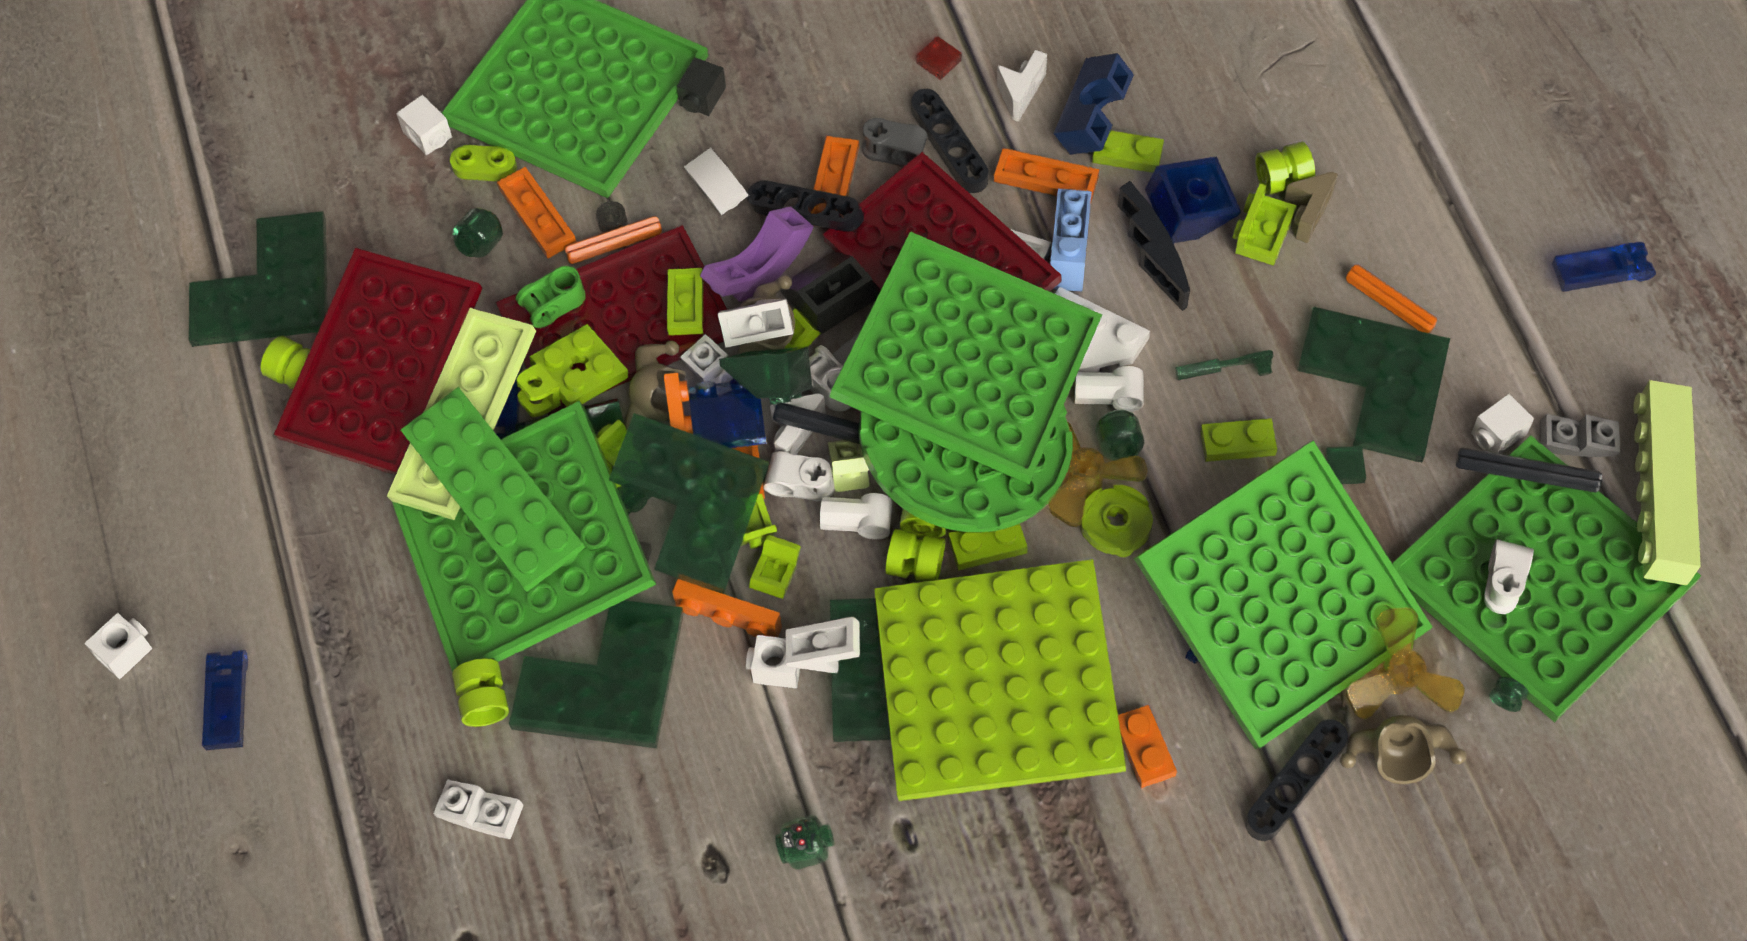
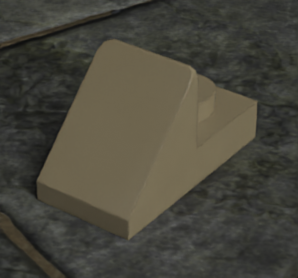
(1311, 198)

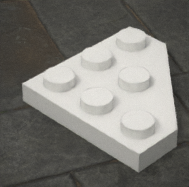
(1114, 339)

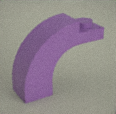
(764, 259)

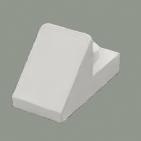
(1019, 88)
(756, 322)
(791, 438)
(822, 644)

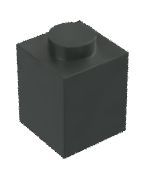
(701, 86)

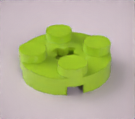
(1119, 539)

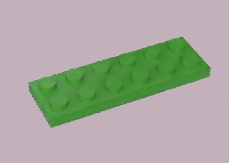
(493, 489)

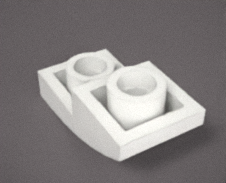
(716, 181)
(704, 361)
(478, 810)

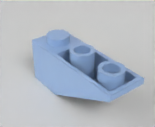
(1070, 237)

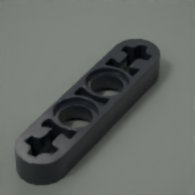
(953, 138)
(807, 200)
(1299, 781)

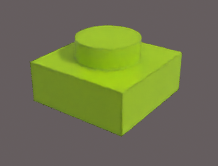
(804, 331)

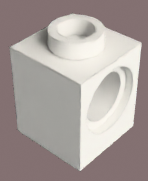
(424, 125)
(1502, 425)
(122, 658)
(775, 675)

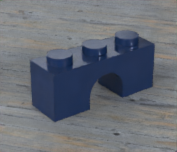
(1082, 122)

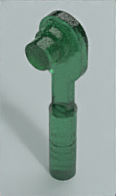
(1261, 360)

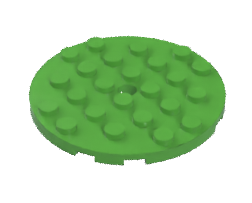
(955, 489)

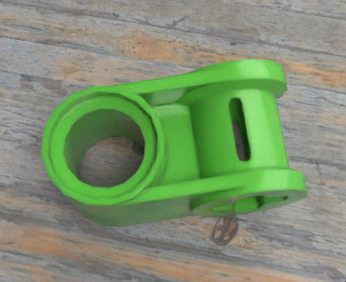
(550, 297)

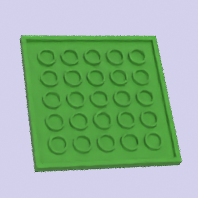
(574, 89)
(967, 357)
(473, 593)
(1279, 593)
(1580, 596)

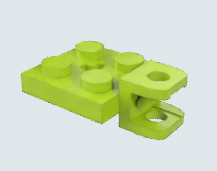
(557, 381)

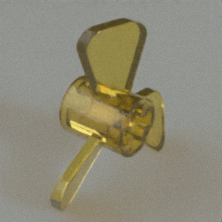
(1086, 476)
(1398, 633)

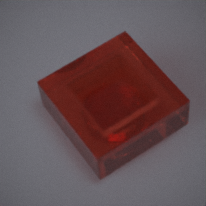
(938, 57)

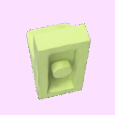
(848, 466)

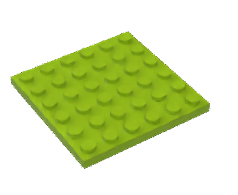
(998, 680)

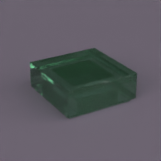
(1347, 464)

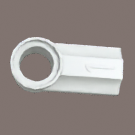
(1121, 388)
(867, 515)

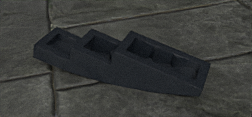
(1157, 252)

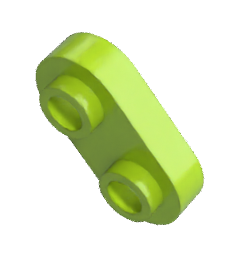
(481, 163)

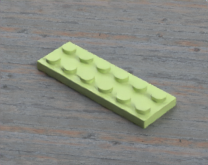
(484, 368)

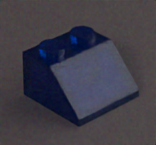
(1192, 198)
(726, 414)

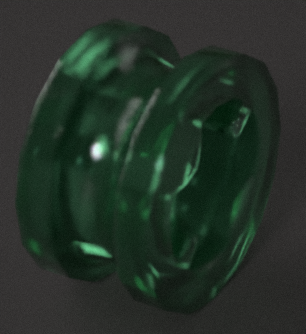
(1509, 694)

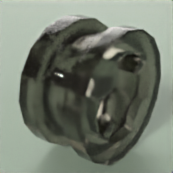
(603, 214)

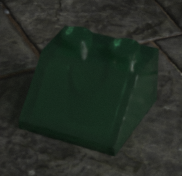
(772, 372)

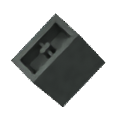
(830, 290)

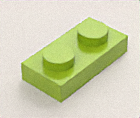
(1130, 151)
(685, 302)
(1238, 440)
(980, 548)

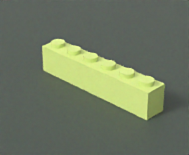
(1667, 483)

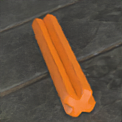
(613, 239)
(1391, 299)

